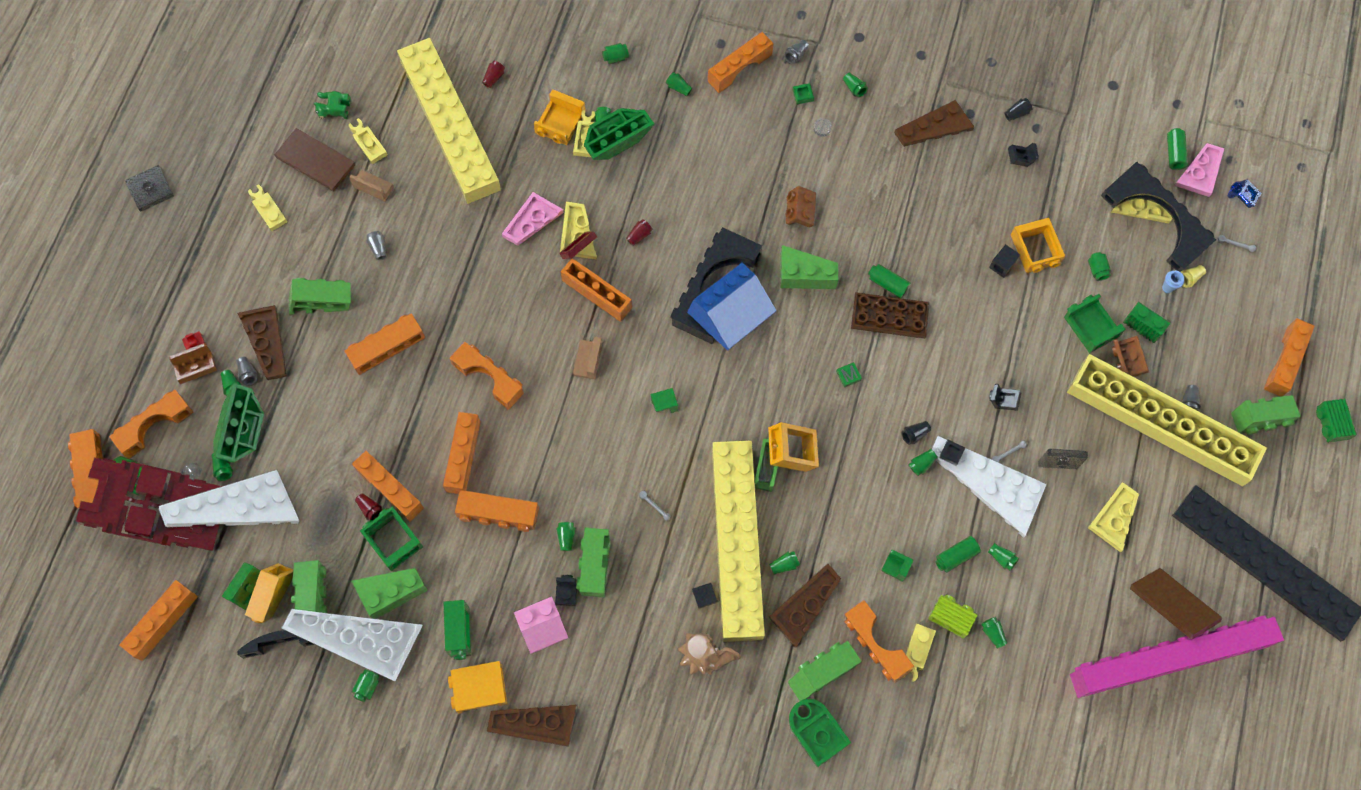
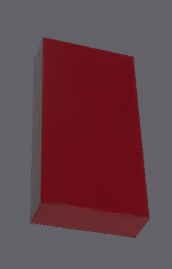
(578, 245)

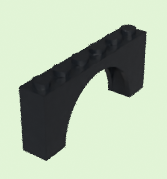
(1191, 235)
(726, 250)

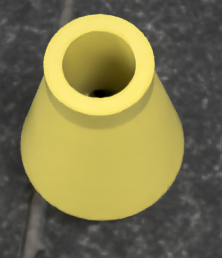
(1192, 275)

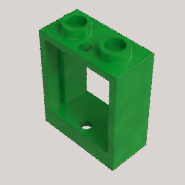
(402, 553)
(457, 629)

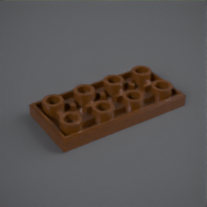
(315, 159)
(890, 315)
(1176, 603)

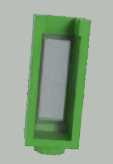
(765, 472)

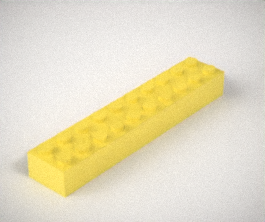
(449, 121)
(1167, 420)
(737, 542)

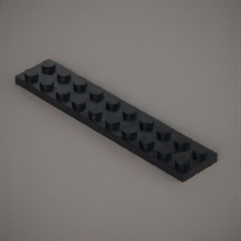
(1268, 563)

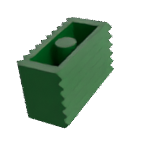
(1146, 322)
(1336, 420)

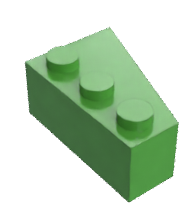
(806, 270)
(319, 294)
(1265, 415)
(594, 562)
(309, 586)
(388, 591)
(823, 670)

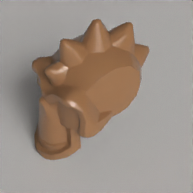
(703, 655)

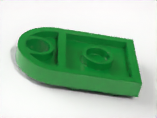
(818, 731)

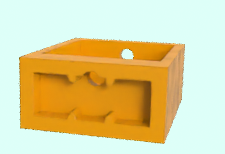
(1034, 228)
(780, 455)

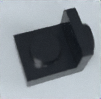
(566, 590)

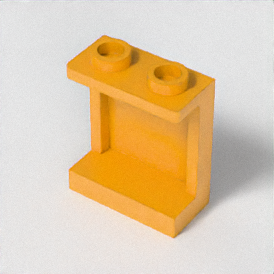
(560, 118)
(477, 686)

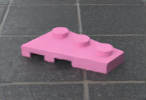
(1202, 172)
(531, 218)

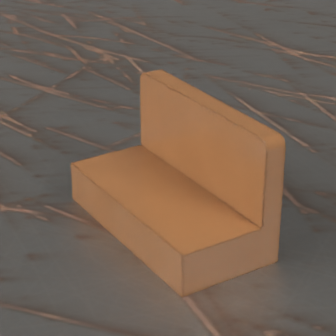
(372, 185)
(588, 358)

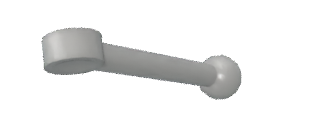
(1222, 238)
(1022, 444)
(643, 495)

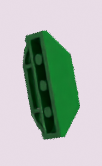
(617, 133)
(238, 424)

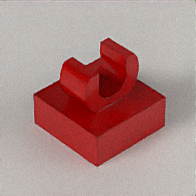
(192, 340)

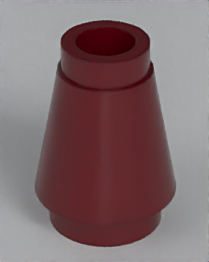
(493, 73)
(639, 232)
(368, 507)

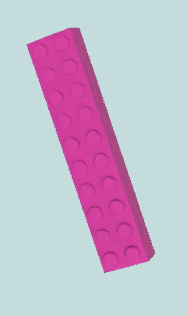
(1175, 656)

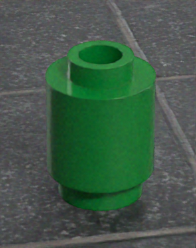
(615, 53)
(1099, 266)
(365, 685)

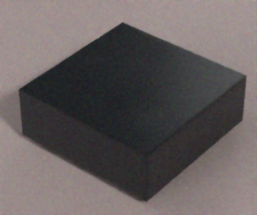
(952, 452)
(704, 595)

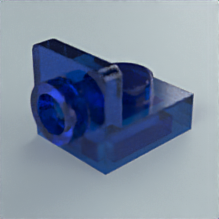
(1245, 192)

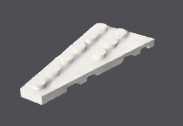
(998, 486)
(241, 503)
(365, 641)

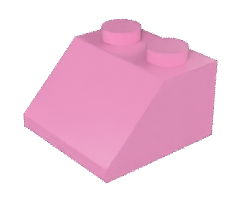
(541, 625)

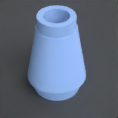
(1172, 281)

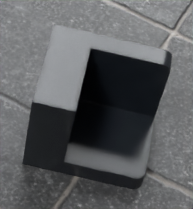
(1004, 261)

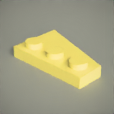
(1143, 209)
(574, 225)
(1115, 516)

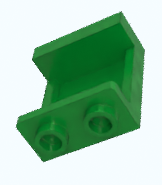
(1092, 323)

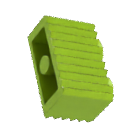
(953, 616)

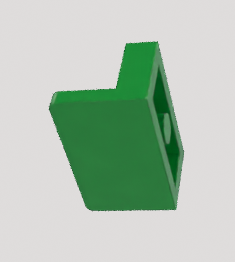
(242, 586)

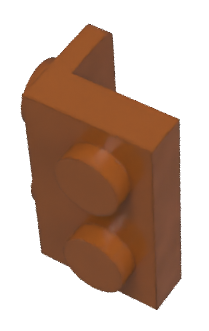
(801, 206)
(1130, 356)
(193, 363)

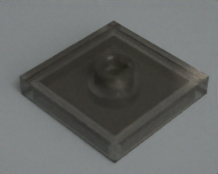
(149, 188)
(1063, 459)

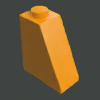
(269, 592)

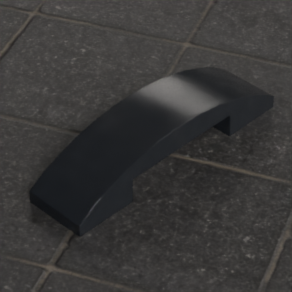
(255, 647)

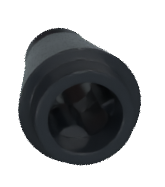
(1019, 109)
(915, 432)

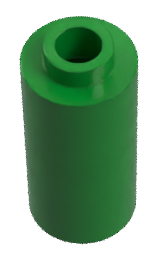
(1177, 149)
(889, 280)
(957, 554)

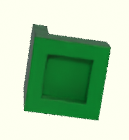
(664, 400)
(897, 565)

